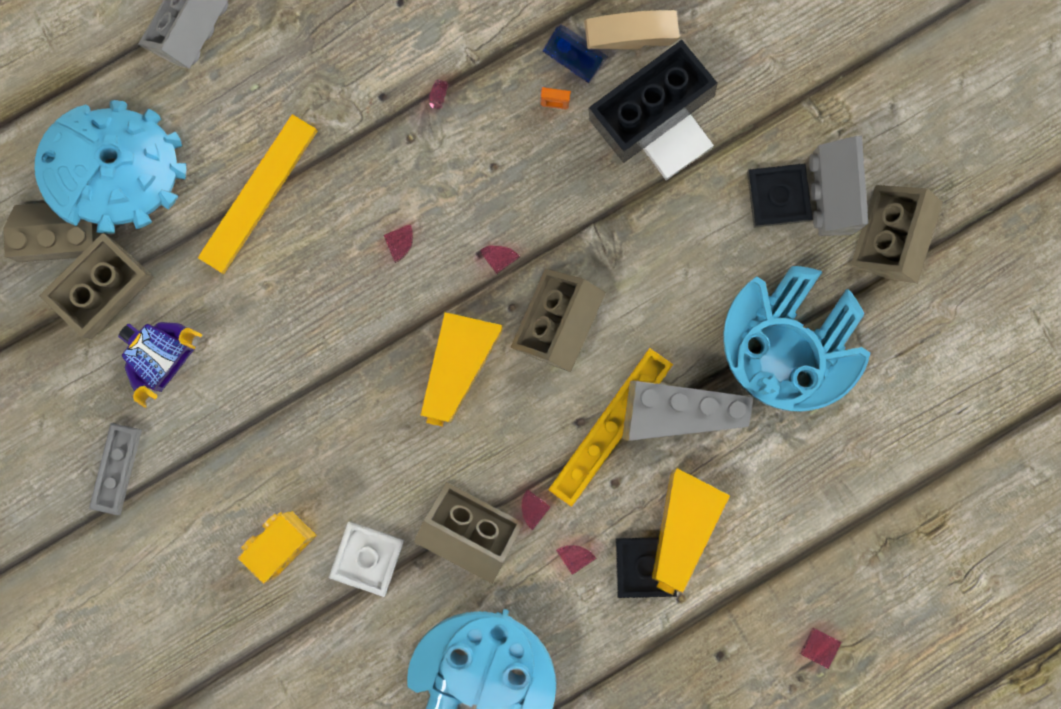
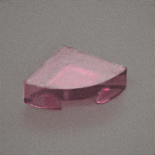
(438, 94)
(400, 242)
(499, 257)
(533, 509)
(575, 557)

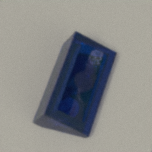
(573, 54)

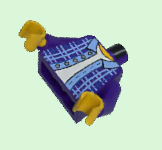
(155, 356)

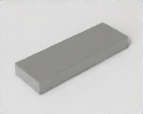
(115, 469)

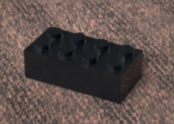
(652, 101)

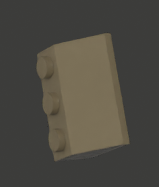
(897, 232)
(39, 234)
(96, 286)
(558, 319)
(468, 532)

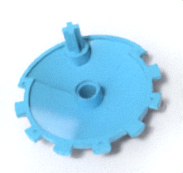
(83, 187)

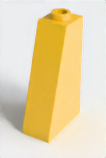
(458, 359)
(686, 526)

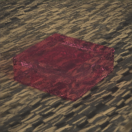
(820, 648)

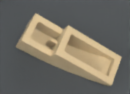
(632, 30)

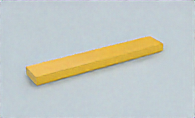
(257, 194)
(605, 432)

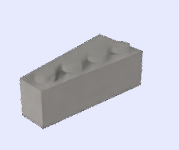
(673, 410)

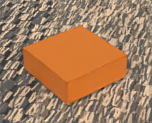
(555, 98)

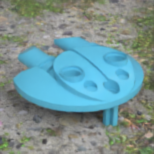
(790, 347)
(484, 675)

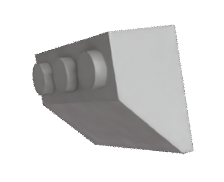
(181, 29)
(839, 187)

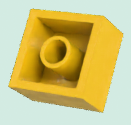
(276, 546)

